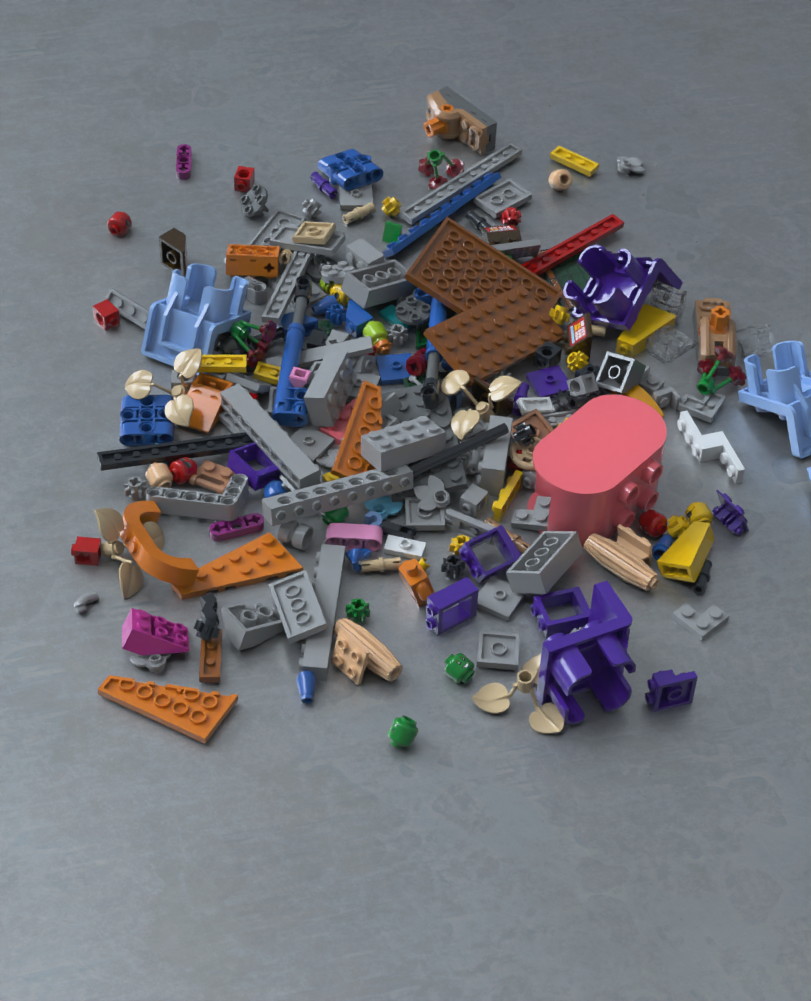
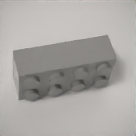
(377, 284)
(330, 388)
(403, 443)
(494, 458)
(544, 562)

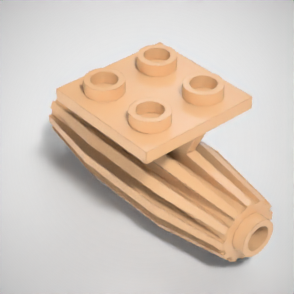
(625, 558)
(360, 649)

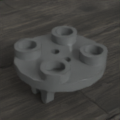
(254, 201)
(314, 267)
(413, 311)

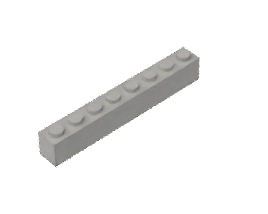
(270, 437)
(327, 589)

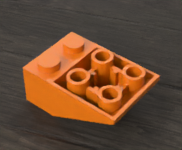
(207, 401)

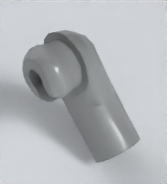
(472, 467)
(85, 599)

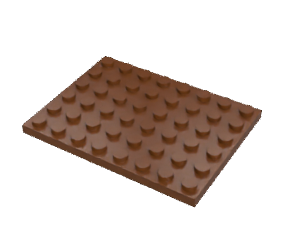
(468, 271)

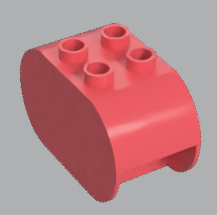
(600, 466)

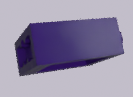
(256, 479)
(504, 545)
(460, 592)
(557, 598)

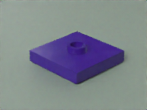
(548, 381)

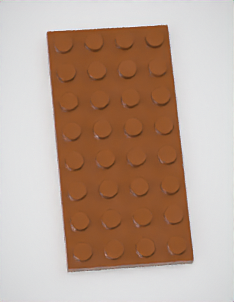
(494, 334)

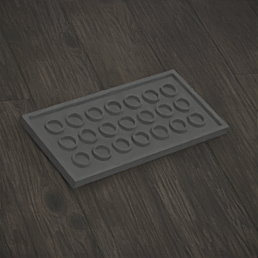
(450, 472)

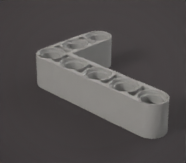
(203, 504)

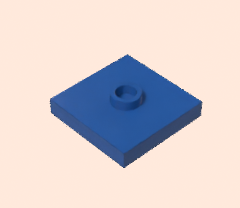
(392, 368)

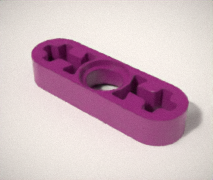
(183, 165)
(222, 526)

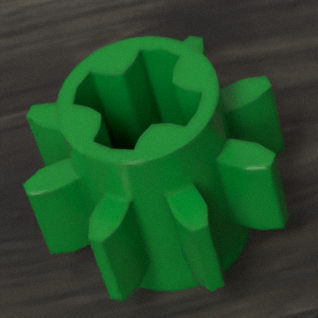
(357, 610)

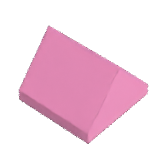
(299, 377)

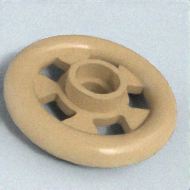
(527, 454)

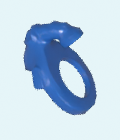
(357, 555)

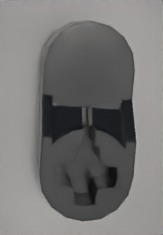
(209, 606)

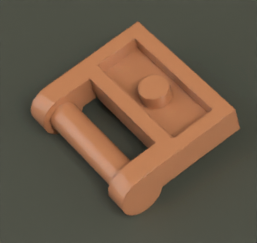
(212, 476)

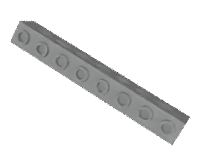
(336, 494)

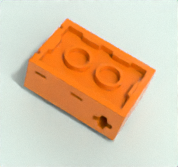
(252, 260)

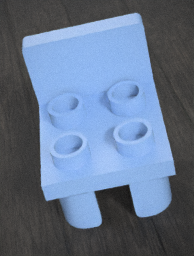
(193, 314)
(783, 392)

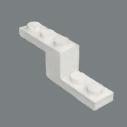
(711, 447)

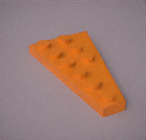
(363, 419)
(242, 567)
(174, 706)

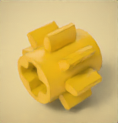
(391, 206)
(560, 314)
(577, 361)
(677, 525)
(456, 544)

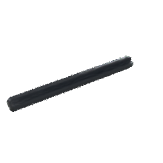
(459, 449)

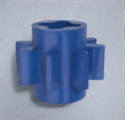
(336, 314)

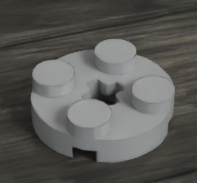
(335, 272)

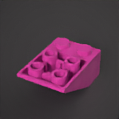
(153, 635)

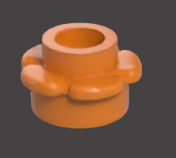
(383, 346)

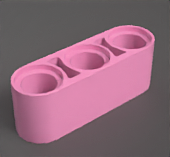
(354, 536)

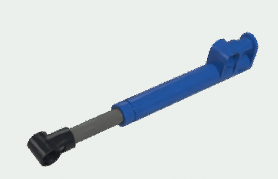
(430, 387)
(289, 401)

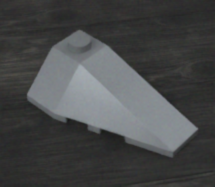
(250, 624)

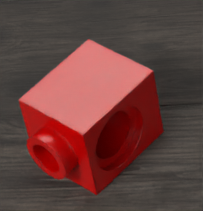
(244, 179)
(106, 314)
(87, 551)

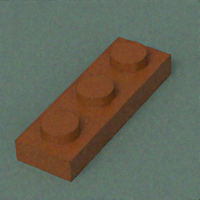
(210, 659)

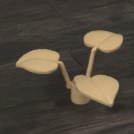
(181, 408)
(464, 420)
(110, 524)
(494, 699)

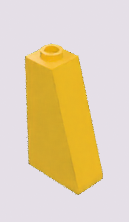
(648, 321)
(687, 553)

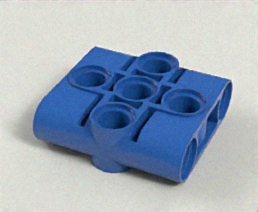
(350, 169)
(145, 421)

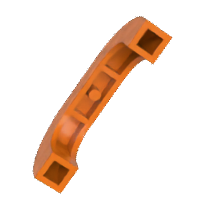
(145, 552)

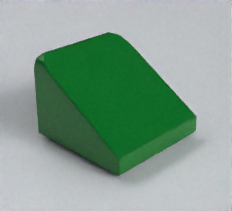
(391, 232)

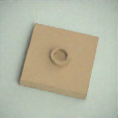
(314, 232)

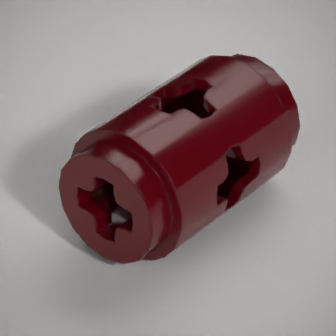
(419, 361)

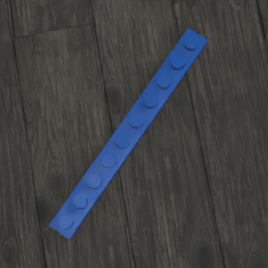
(437, 216)

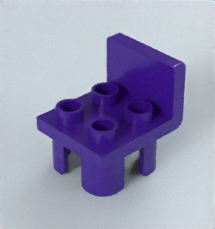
(616, 286)
(589, 659)

